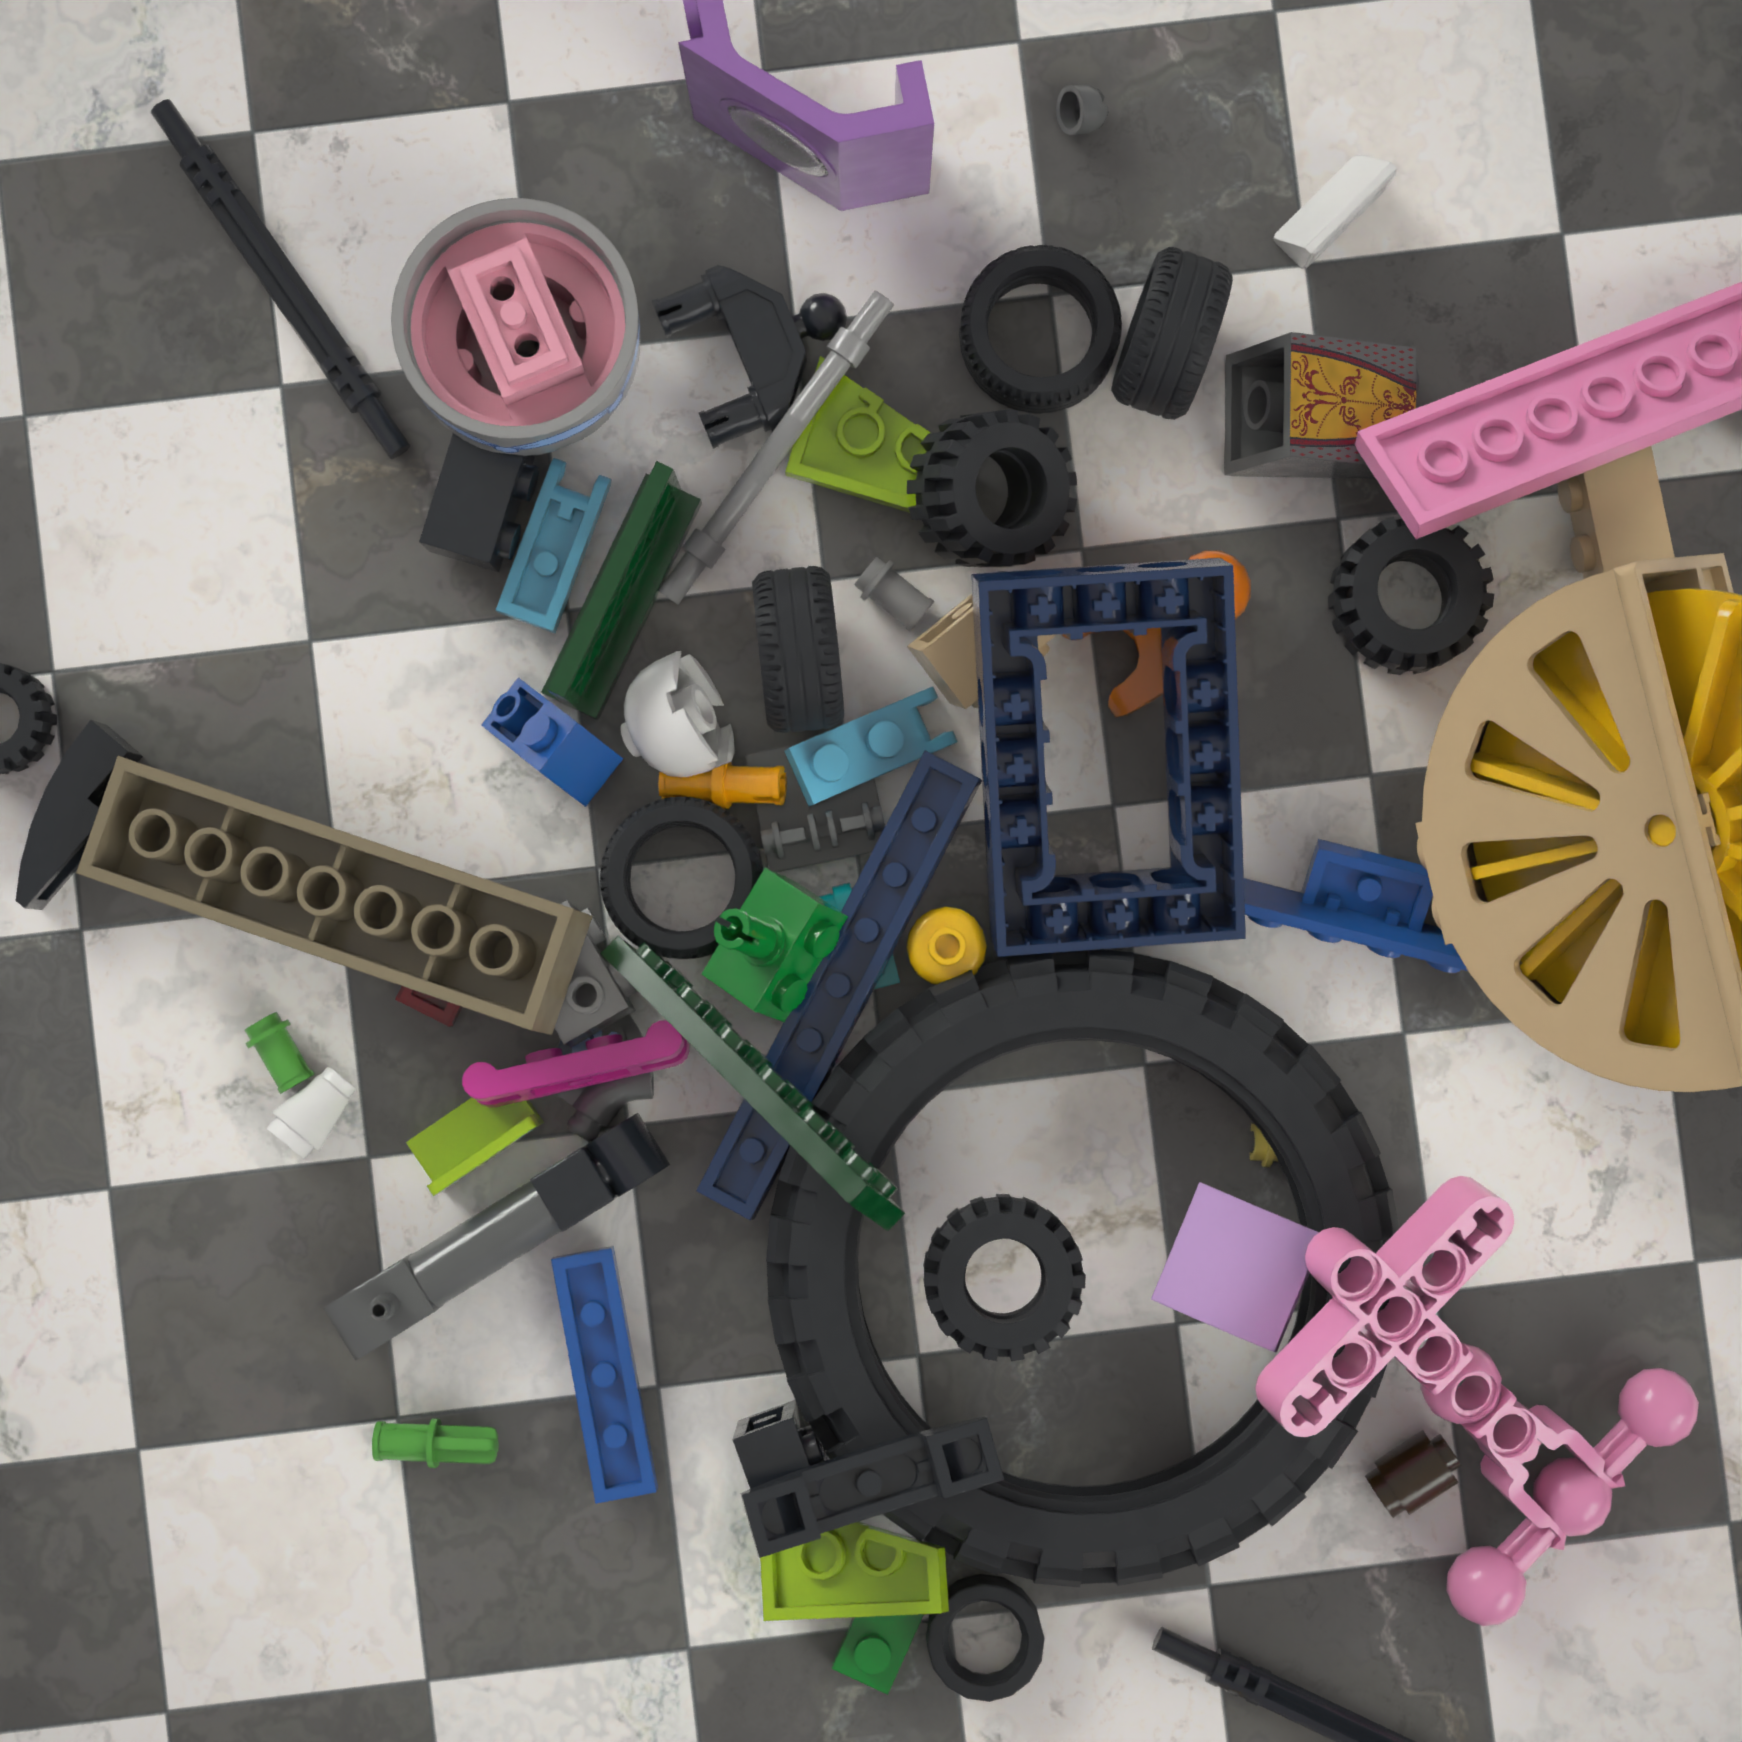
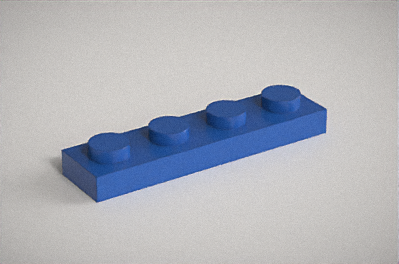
(604, 1374)

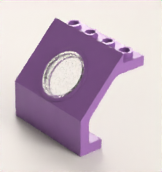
(834, 155)

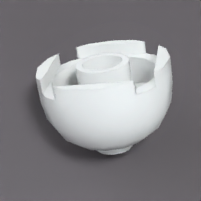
(674, 718)

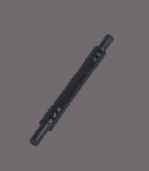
(280, 278)
(1272, 1692)

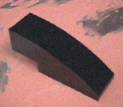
(68, 813)

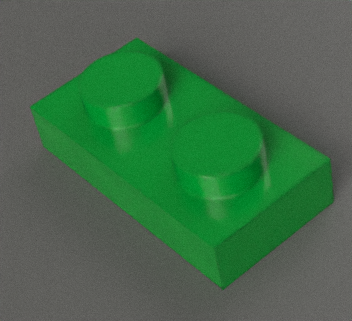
(876, 1648)

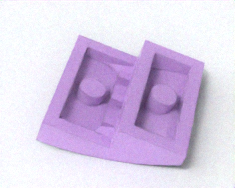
(1236, 1267)

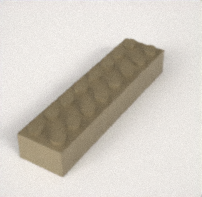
(335, 895)

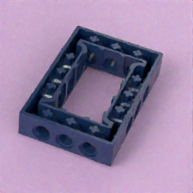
(1204, 886)

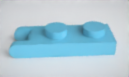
(552, 550)
(865, 748)

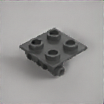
(816, 834)

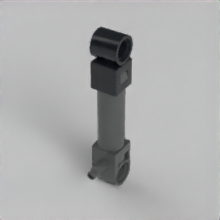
(496, 1236)

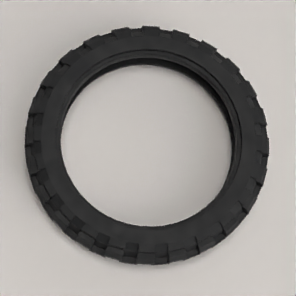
(1023, 1001)

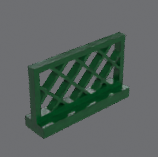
(623, 593)

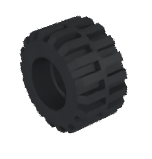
(1035, 484)
(1374, 632)
(1016, 1331)

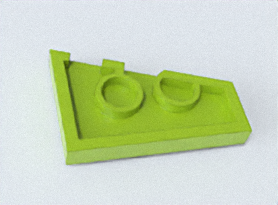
(858, 447)
(855, 1574)

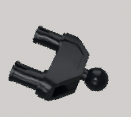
(764, 338)

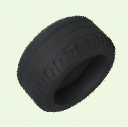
(1050, 267)
(1172, 333)
(798, 649)
(631, 836)

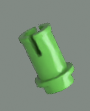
(278, 1051)

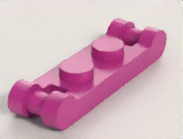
(552, 1072)

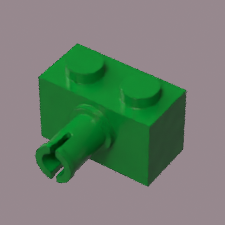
(773, 945)

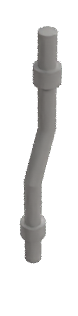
(846, 350)

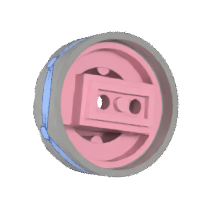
(507, 278)

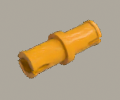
(729, 785)

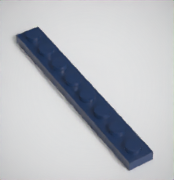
(847, 976)

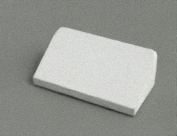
(1334, 208)

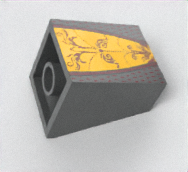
(1305, 398)

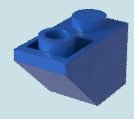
(551, 741)

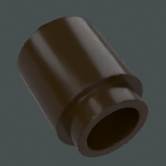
(1414, 1473)

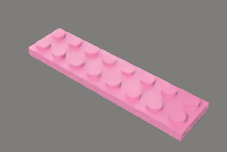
(1560, 414)

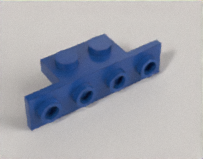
(1358, 900)

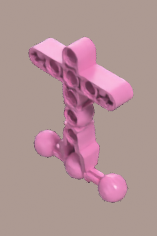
(1309, 1387)

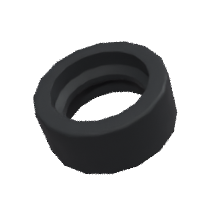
(999, 1683)

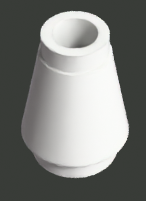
(312, 1112)

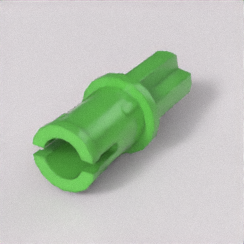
(434, 1443)

